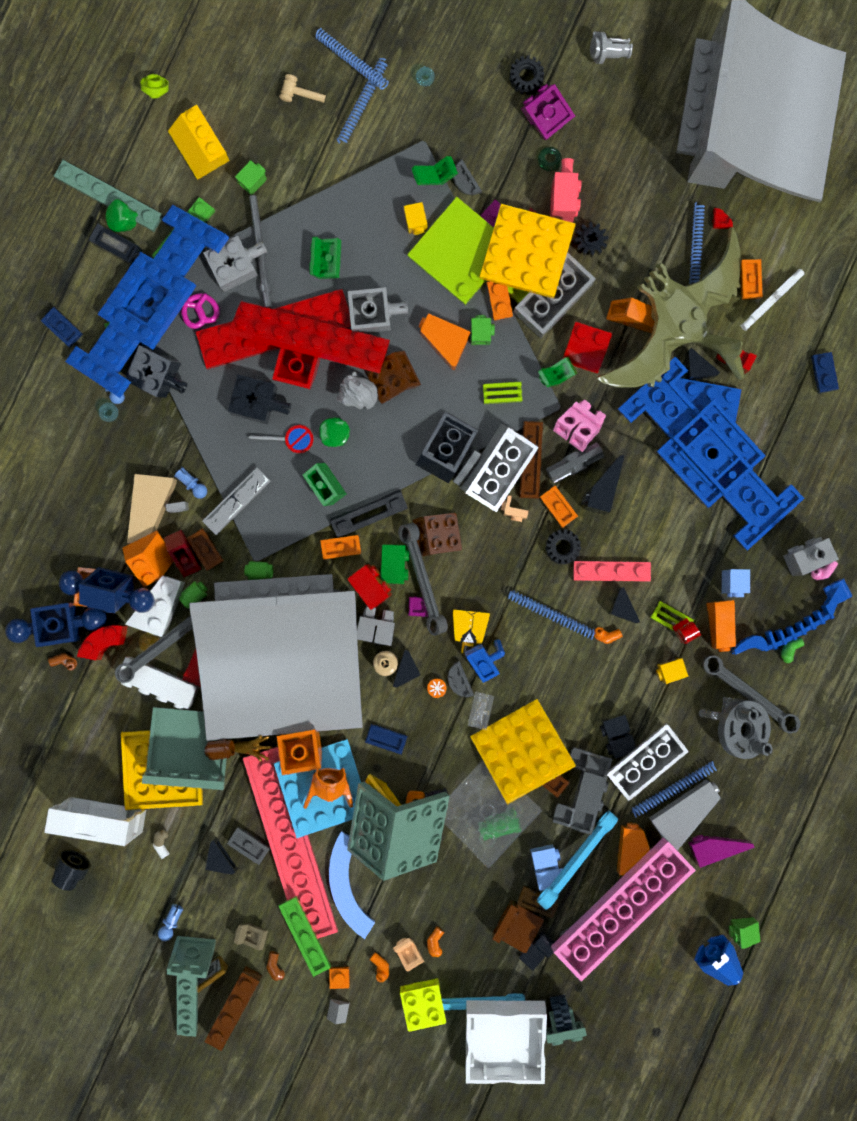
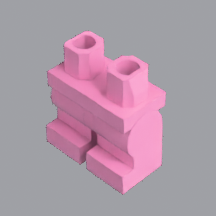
(580, 424)

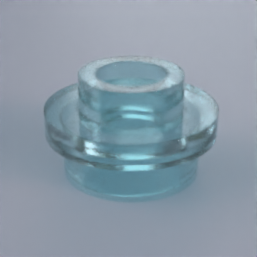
(425, 71)
(103, 409)

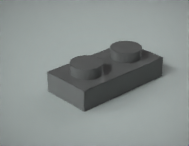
(470, 459)
(248, 845)

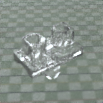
(480, 710)

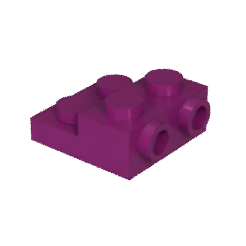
(547, 110)

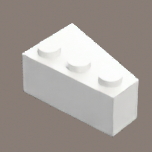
(160, 616)

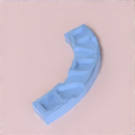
(341, 888)

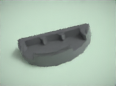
(464, 180)
(458, 681)

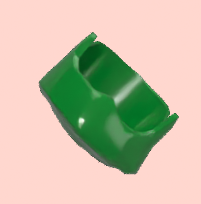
(120, 216)
(334, 432)

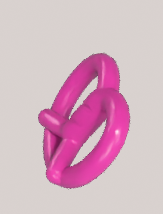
(199, 310)

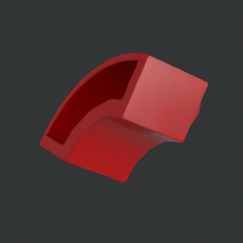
(101, 640)

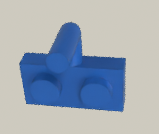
(483, 662)

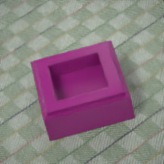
(417, 607)

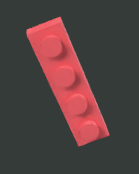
(611, 571)

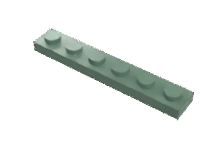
(106, 194)

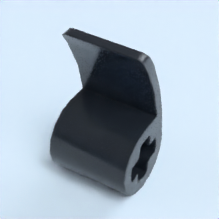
(538, 950)

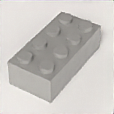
(542, 312)

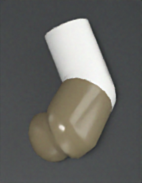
(158, 843)

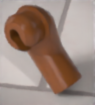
(64, 659)
(272, 968)

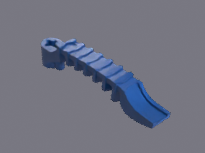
(836, 593)

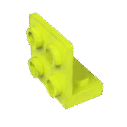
(422, 1004)

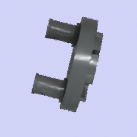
(757, 731)

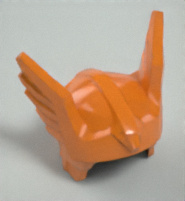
(329, 785)

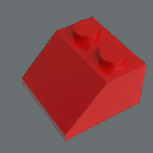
(587, 347)
(296, 368)
(370, 586)

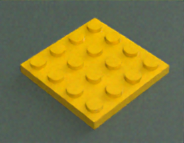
(527, 251)
(522, 751)
(147, 796)

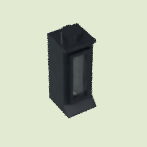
(114, 244)

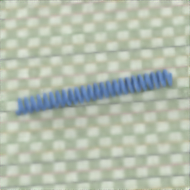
(356, 64)
(362, 103)
(698, 242)
(551, 615)
(673, 789)

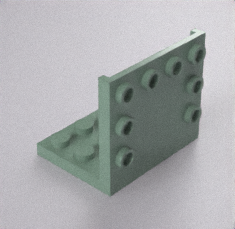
(178, 752)
(394, 837)

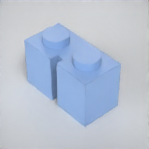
(735, 582)
(545, 865)

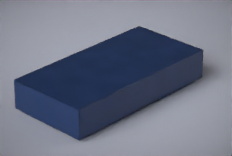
(386, 739)

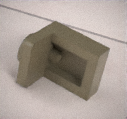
(251, 936)

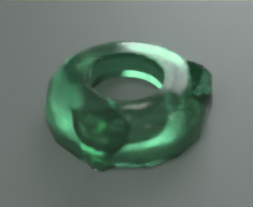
(549, 166)

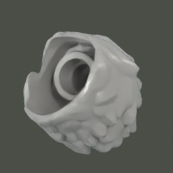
(357, 392)

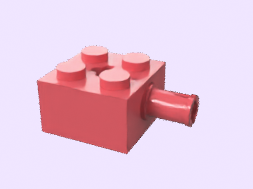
(565, 192)

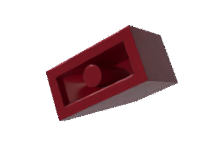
(182, 553)

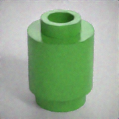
(258, 570)
(193, 593)

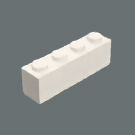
(160, 683)

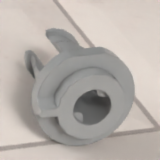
(604, 47)

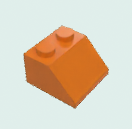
(148, 558)
(300, 752)

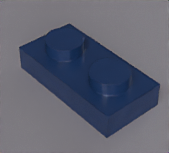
(61, 327)
(824, 372)

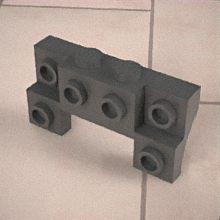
(588, 793)

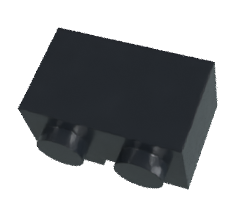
(618, 736)

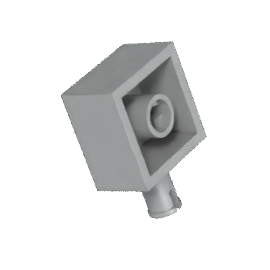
(241, 258)
(381, 310)
(810, 557)

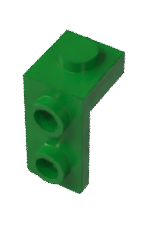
(436, 174)
(557, 373)

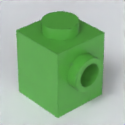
(251, 177)
(481, 330)

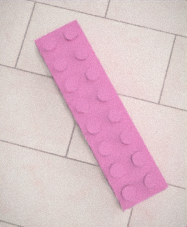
(622, 909)

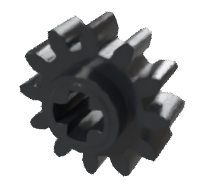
(596, 245)

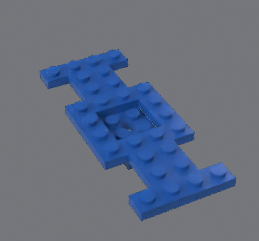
(163, 284)
(731, 470)

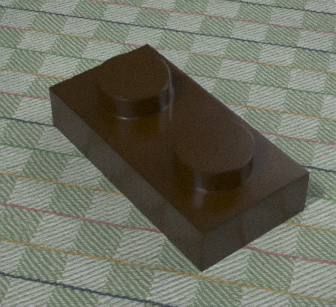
(528, 899)

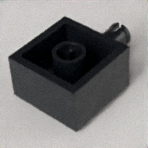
(155, 372)
(261, 408)

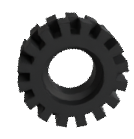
(526, 86)
(563, 535)

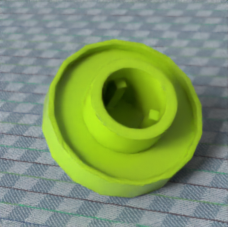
(154, 85)

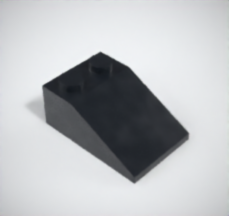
(446, 447)
(602, 493)

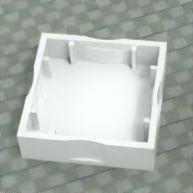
(95, 821)
(505, 1041)

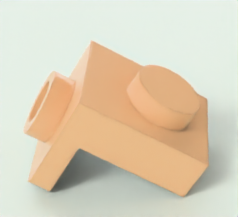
(514, 513)
(408, 953)

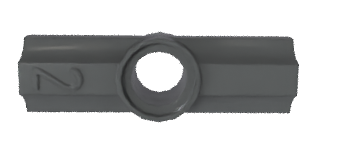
(574, 463)

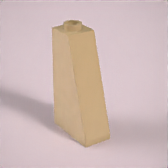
(148, 504)

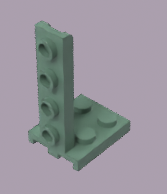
(188, 962)

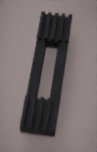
(394, 502)

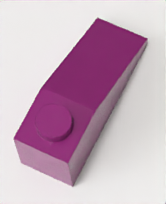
(713, 849)

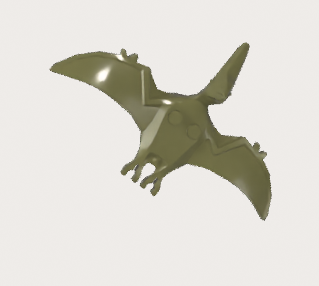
(682, 319)

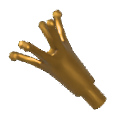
(252, 747)

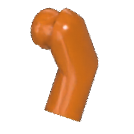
(605, 636)
(432, 942)
(382, 967)

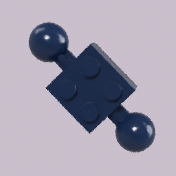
(106, 590)
(55, 624)

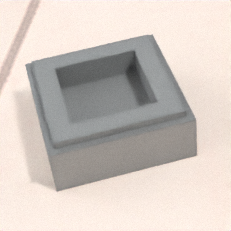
(177, 507)

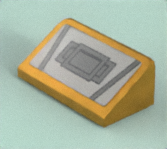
(217, 969)

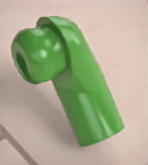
(789, 649)

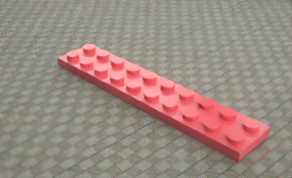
(292, 855)

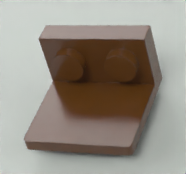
(394, 377)
(438, 534)
(517, 927)

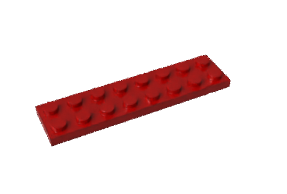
(309, 337)
(223, 348)

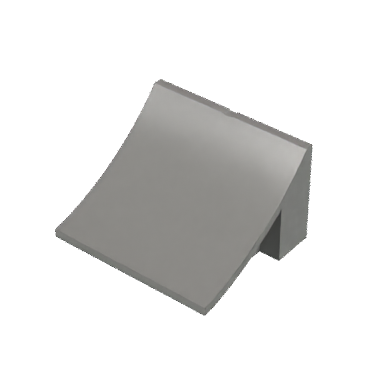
(760, 105)
(277, 657)

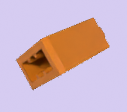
(632, 314)
(444, 338)
(722, 624)
(632, 847)

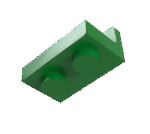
(325, 258)

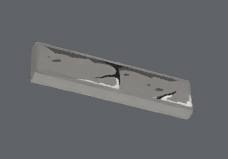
(236, 501)

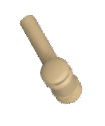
(290, 88)

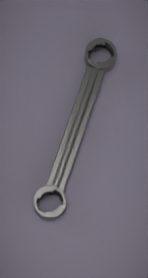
(436, 622)
(155, 649)
(751, 694)

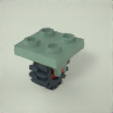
(563, 1023)

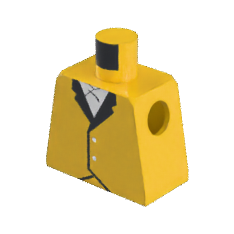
(469, 627)

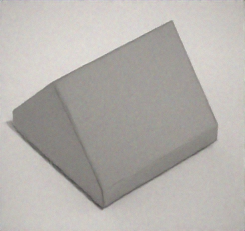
(338, 1011)

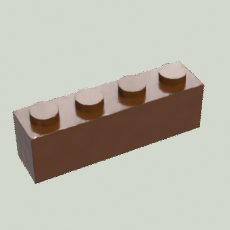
(233, 1008)

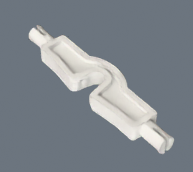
(772, 299)

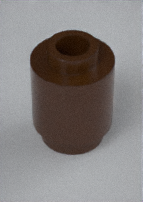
(219, 749)

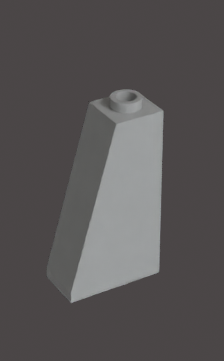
(685, 813)

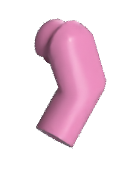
(824, 572)

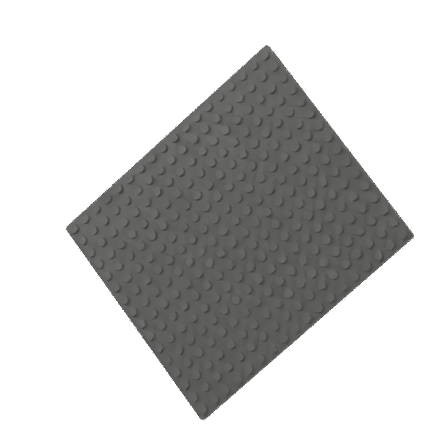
(390, 436)

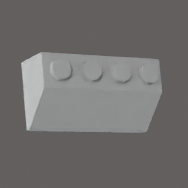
(499, 467)
(647, 762)

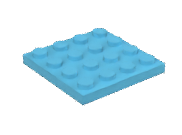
(319, 812)

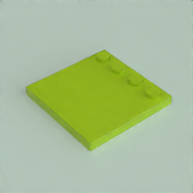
(455, 250)

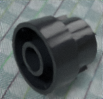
(69, 869)

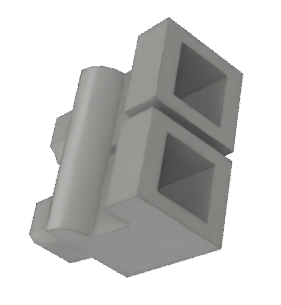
(384, 630)

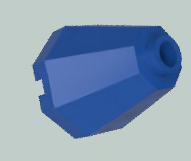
(720, 960)

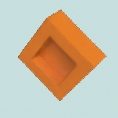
(339, 977)

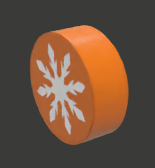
(436, 688)

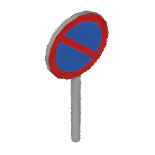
(298, 439)

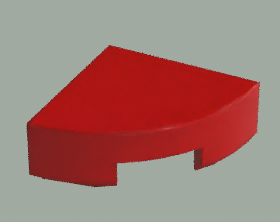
(721, 219)

